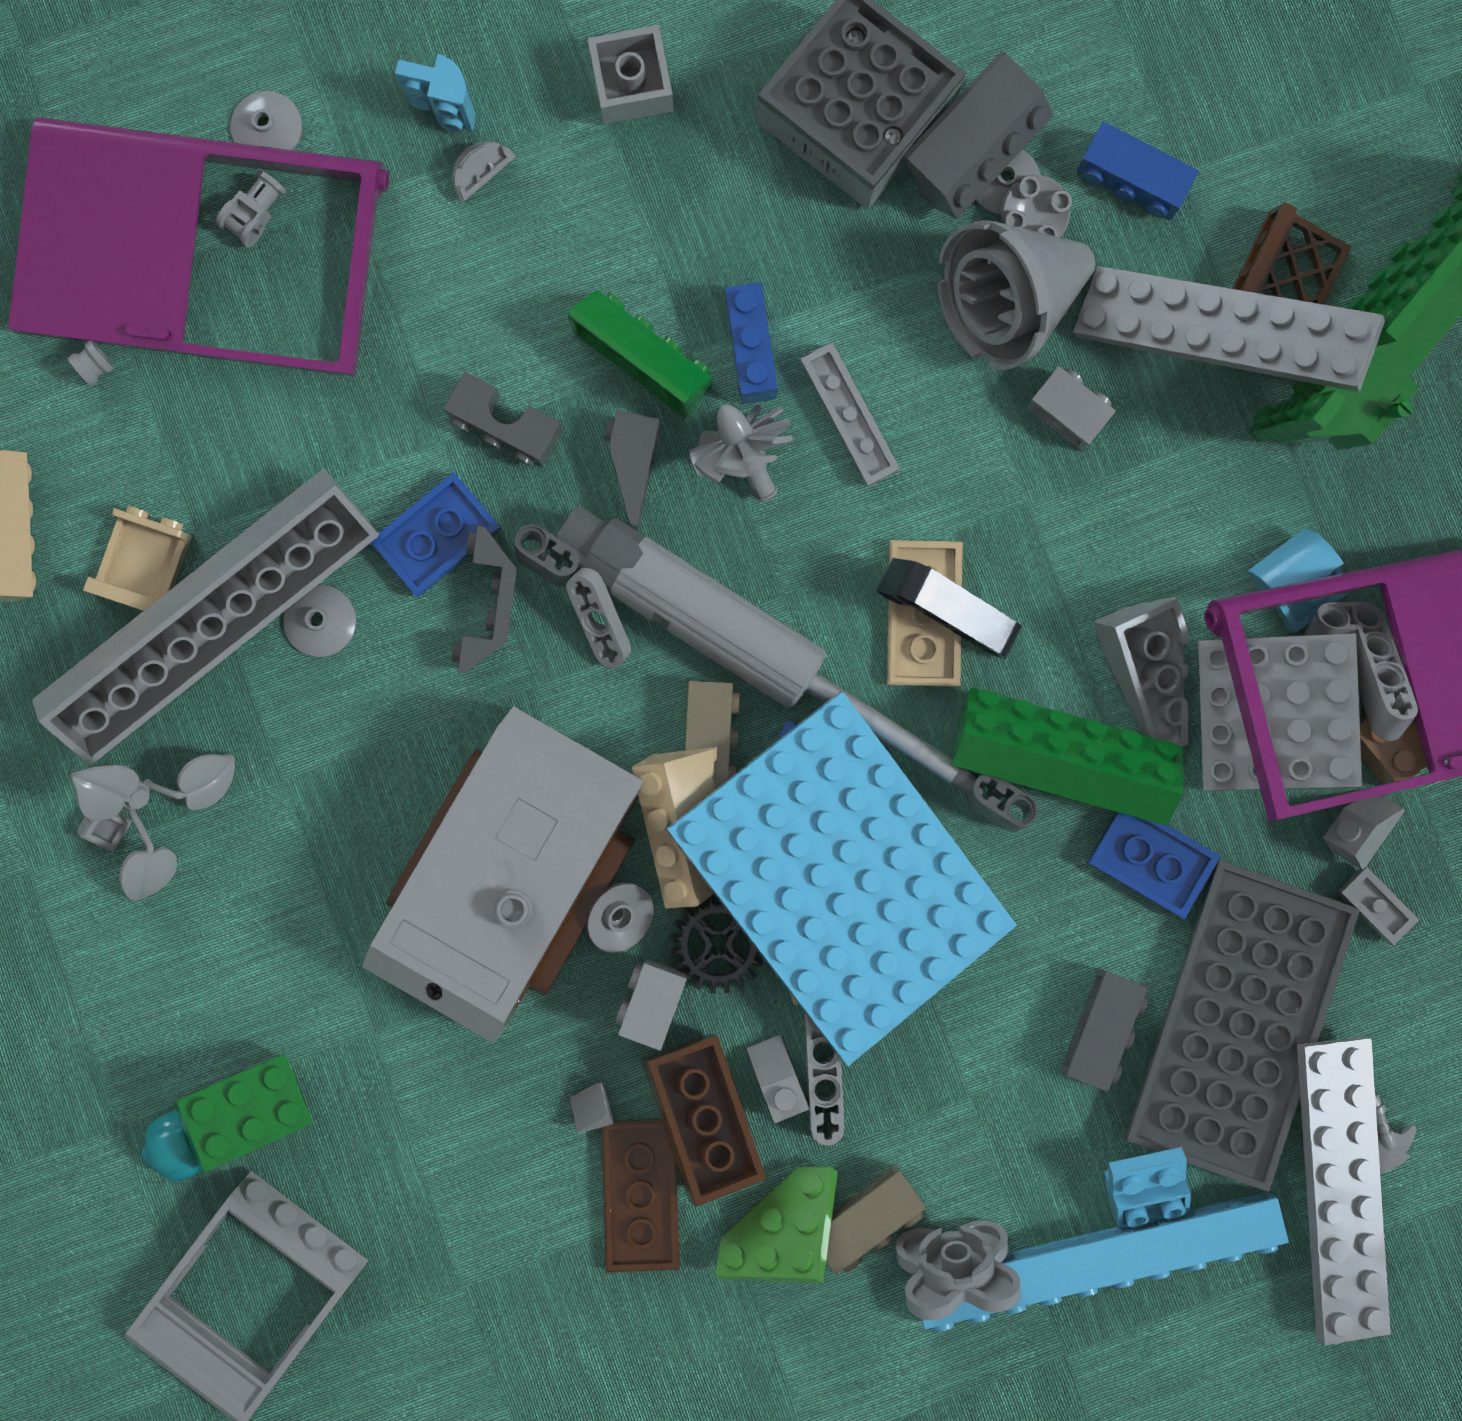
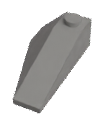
(1147, 659)

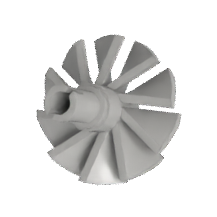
(740, 447)

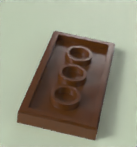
(639, 1197)

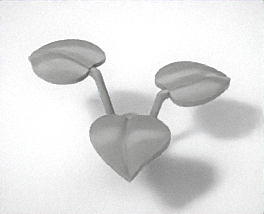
(106, 789)

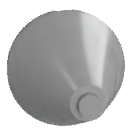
(1008, 288)

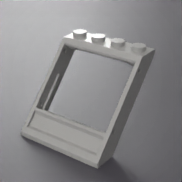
(200, 1353)

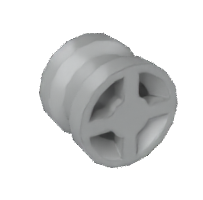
(91, 363)

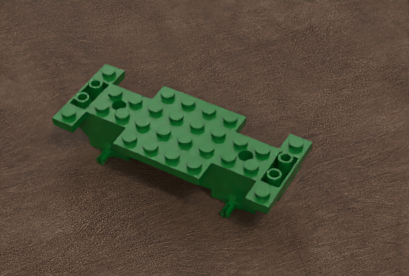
(1419, 303)

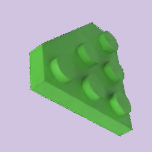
(784, 1233)

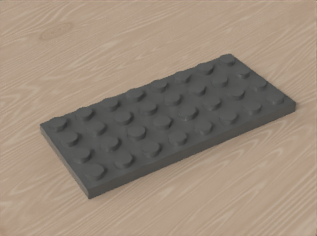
(1229, 1039)

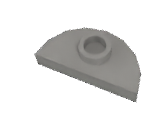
(477, 166)

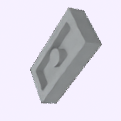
(1378, 905)

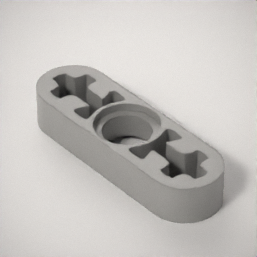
(599, 602)

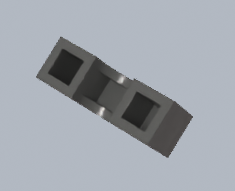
(473, 408)

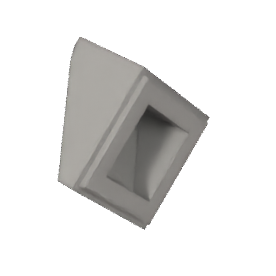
(106, 832)
(591, 1108)

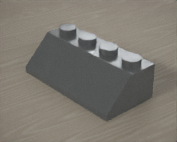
(978, 136)

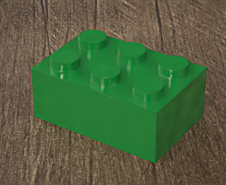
(242, 1113)

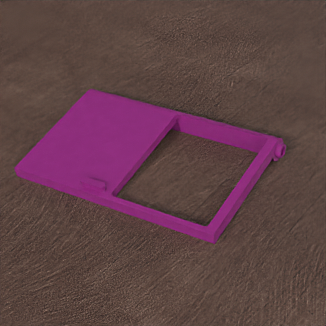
(116, 232)

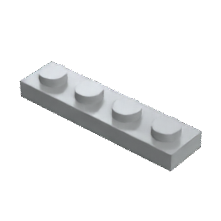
(849, 415)

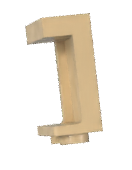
(140, 559)

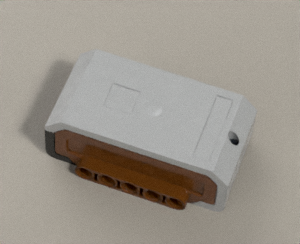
(521, 818)

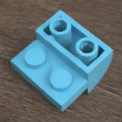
(439, 89)
(1298, 560)
(1148, 1188)

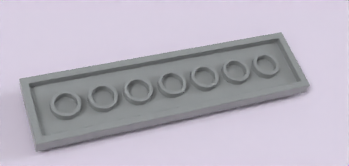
(1230, 327)
(1343, 1190)

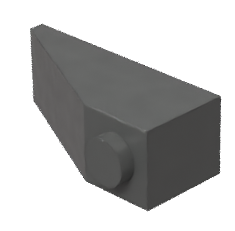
(633, 450)

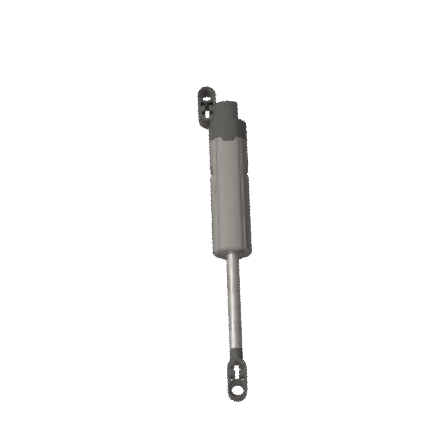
(735, 636)

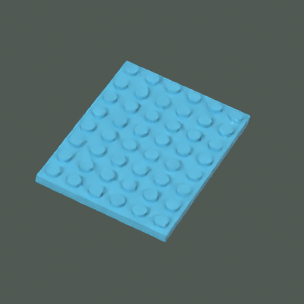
(842, 877)

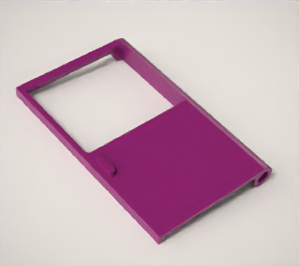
(1426, 626)

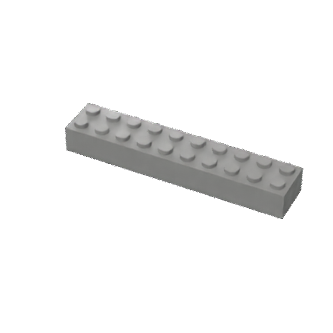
(204, 618)

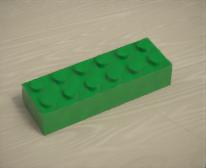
(1069, 756)

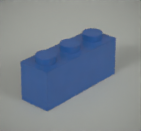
(1137, 171)
(751, 343)

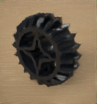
(696, 967)

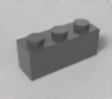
(1104, 1030)

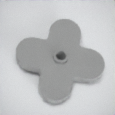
(957, 1269)

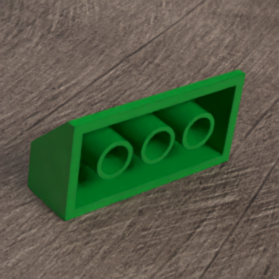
(640, 352)

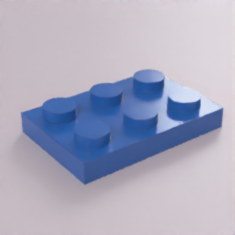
(433, 534)
(1154, 861)

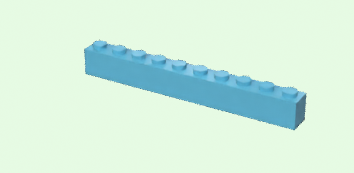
(1128, 1253)

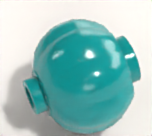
(168, 1149)

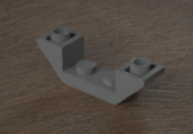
(473, 647)

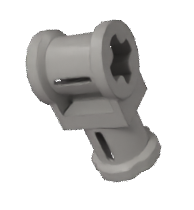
(250, 209)

